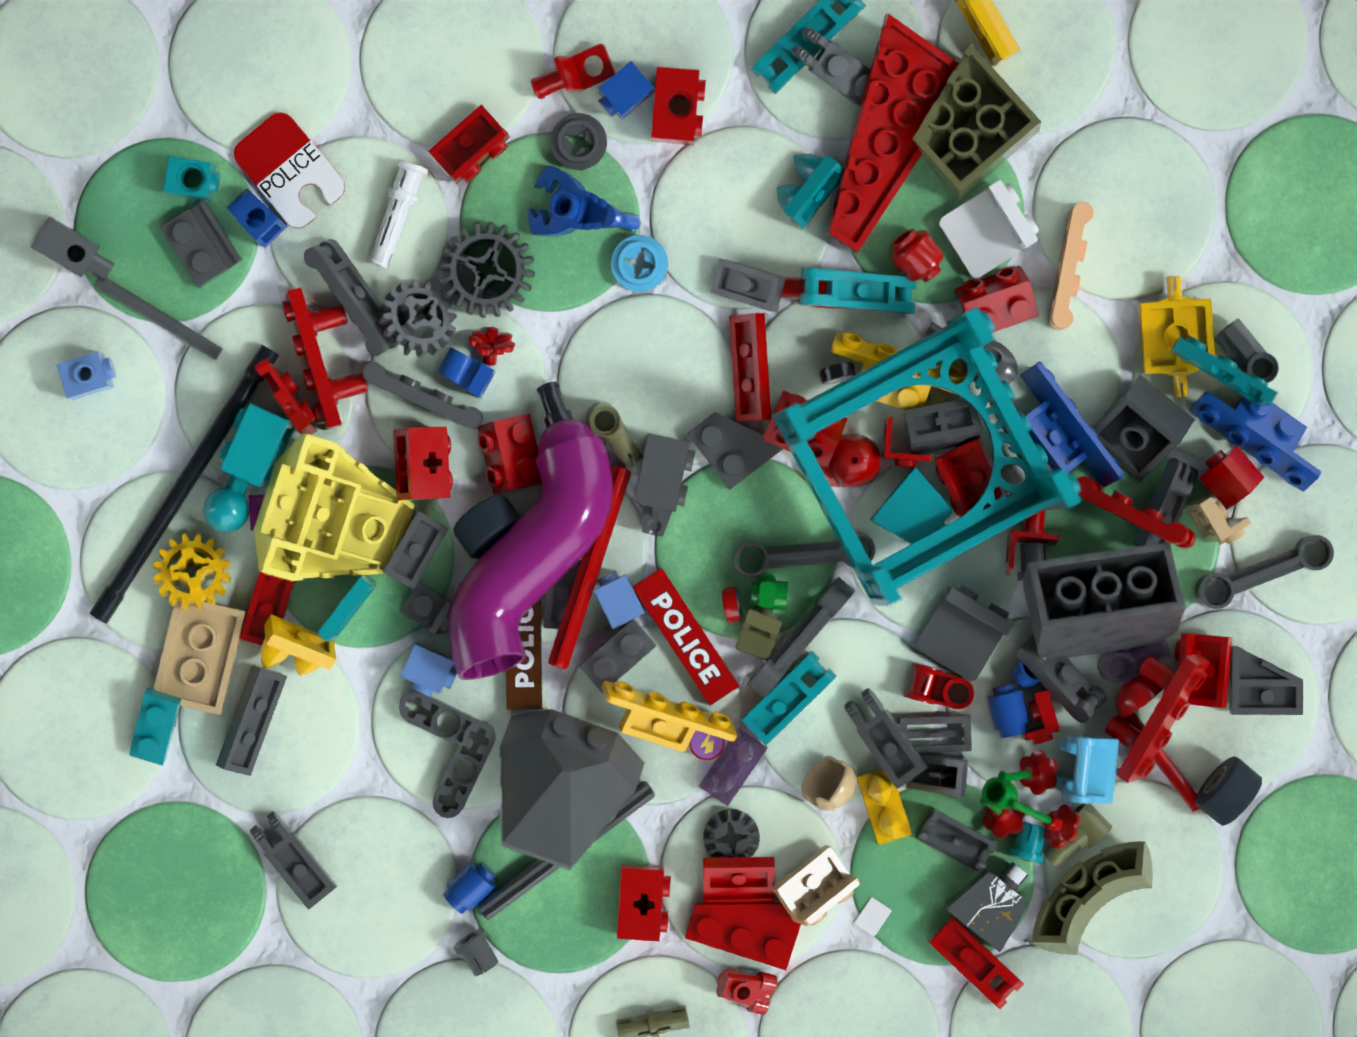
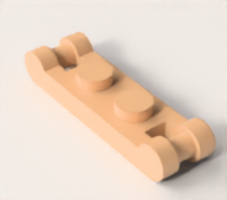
(1066, 281)

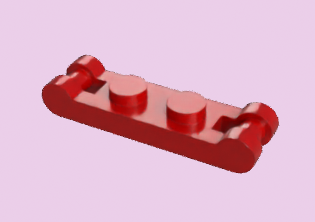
(1147, 519)

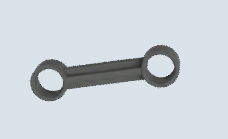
(799, 554)
(1265, 571)
(776, 666)

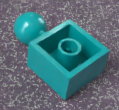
(248, 459)

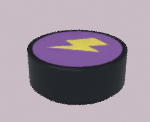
(837, 373)

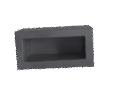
(618, 654)

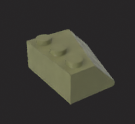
(974, 125)

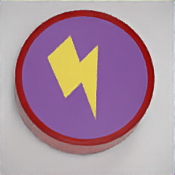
(731, 604)
(706, 746)

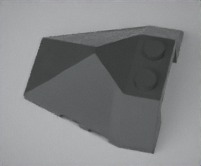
(561, 784)

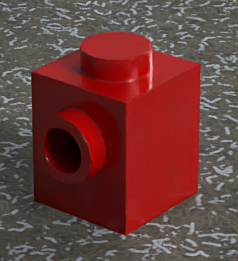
(1230, 476)

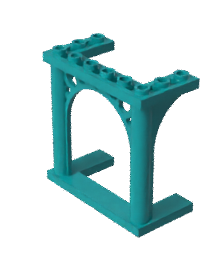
(1040, 489)

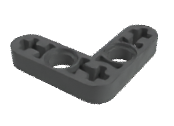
(459, 737)

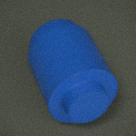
(1008, 710)
(470, 886)

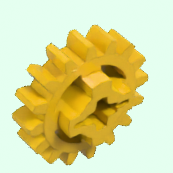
(204, 568)

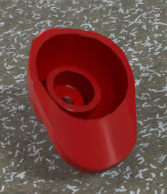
(843, 472)

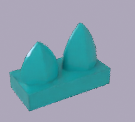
(820, 179)

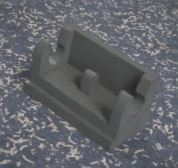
(941, 426)
(956, 839)

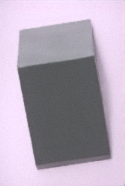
(943, 776)

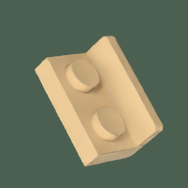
(1211, 519)

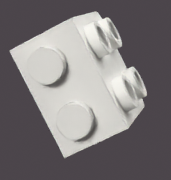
(989, 229)

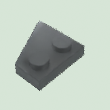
(731, 448)
(1262, 687)

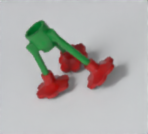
(1006, 812)

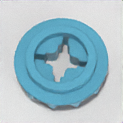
(629, 249)

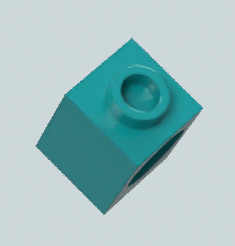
(175, 178)

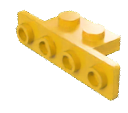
(869, 353)
(664, 721)

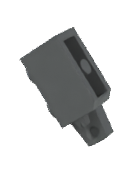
(661, 479)

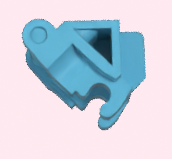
(1093, 769)

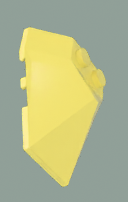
(327, 515)

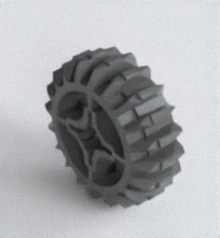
(458, 257)

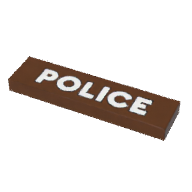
(525, 679)

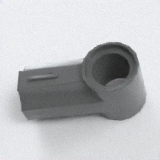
(1245, 349)

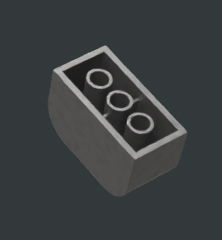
(1103, 601)

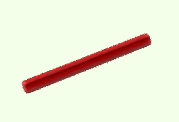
(586, 579)

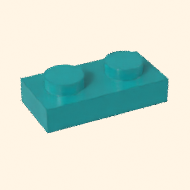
(155, 726)

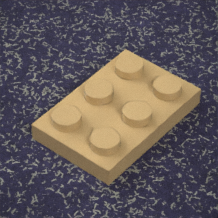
(200, 655)

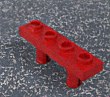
(315, 376)
(1171, 707)

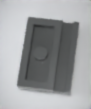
(201, 244)

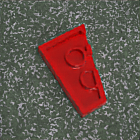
(747, 930)

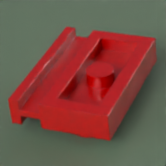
(738, 880)

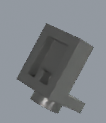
(427, 608)

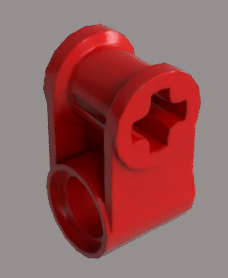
(936, 687)

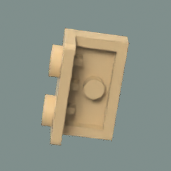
(815, 887)

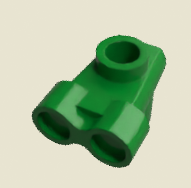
(769, 593)

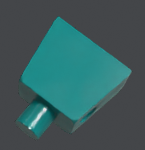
(912, 509)

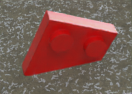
(284, 387)

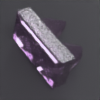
(733, 767)

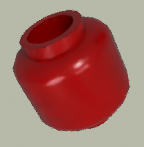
(916, 255)

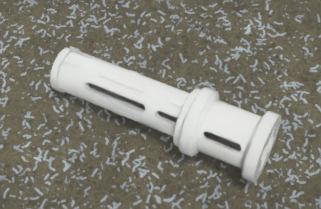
(401, 196)

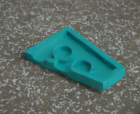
(1224, 371)

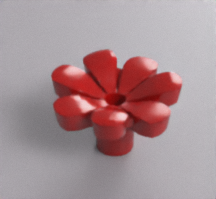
(491, 344)

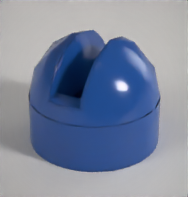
(1019, 675)

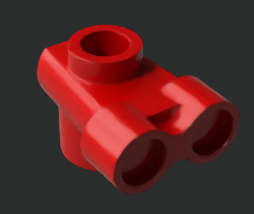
(747, 989)

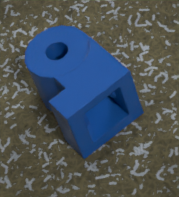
(256, 218)
(466, 372)

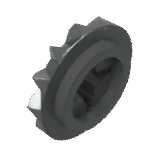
(572, 126)
(742, 824)

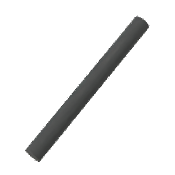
(159, 318)

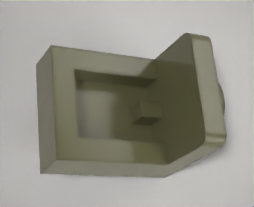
(759, 633)

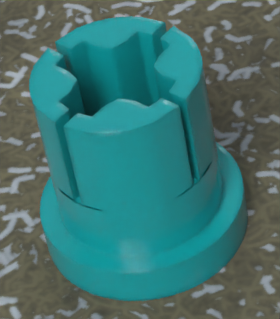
(1029, 843)

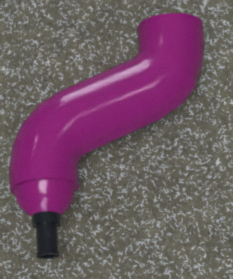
(536, 548)

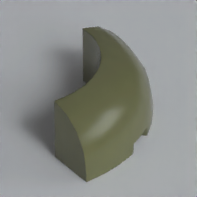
(1086, 890)

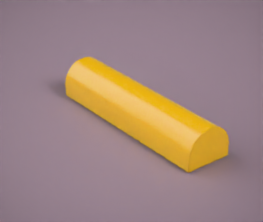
(989, 29)

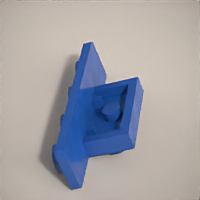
(1064, 431)
(1263, 433)

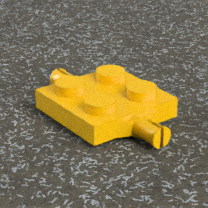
(1166, 322)

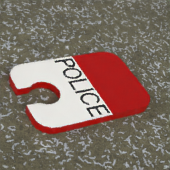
(284, 161)

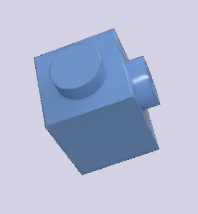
(86, 375)
(618, 599)
(429, 670)

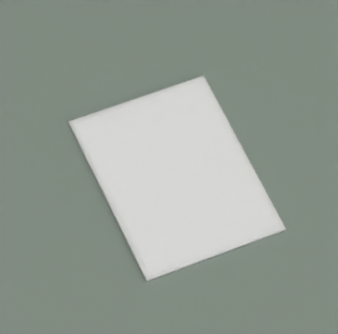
(873, 916)

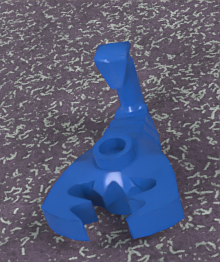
(574, 208)

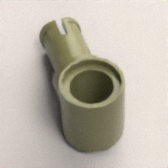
(614, 435)
(1090, 831)

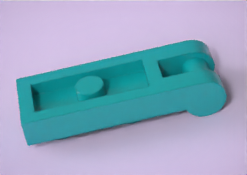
(787, 699)

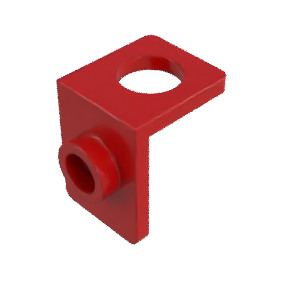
(901, 459)

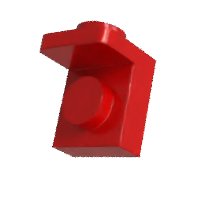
(1043, 711)

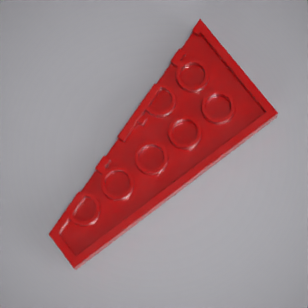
(898, 95)

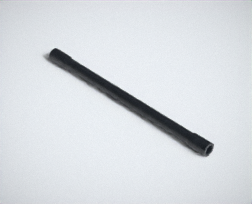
(115, 591)

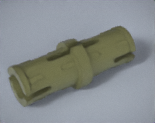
(653, 1023)

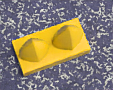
(289, 638)
(883, 806)

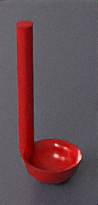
(1130, 699)

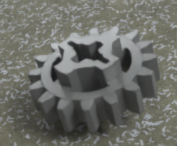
(429, 332)

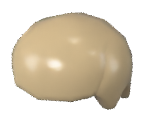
(829, 784)

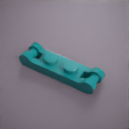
(819, 18)
(857, 291)

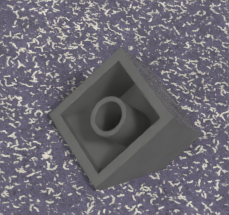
(1142, 427)

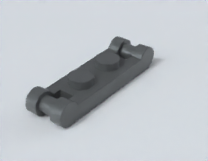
(351, 291)
(409, 390)

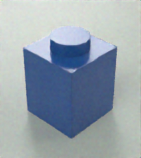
(625, 91)

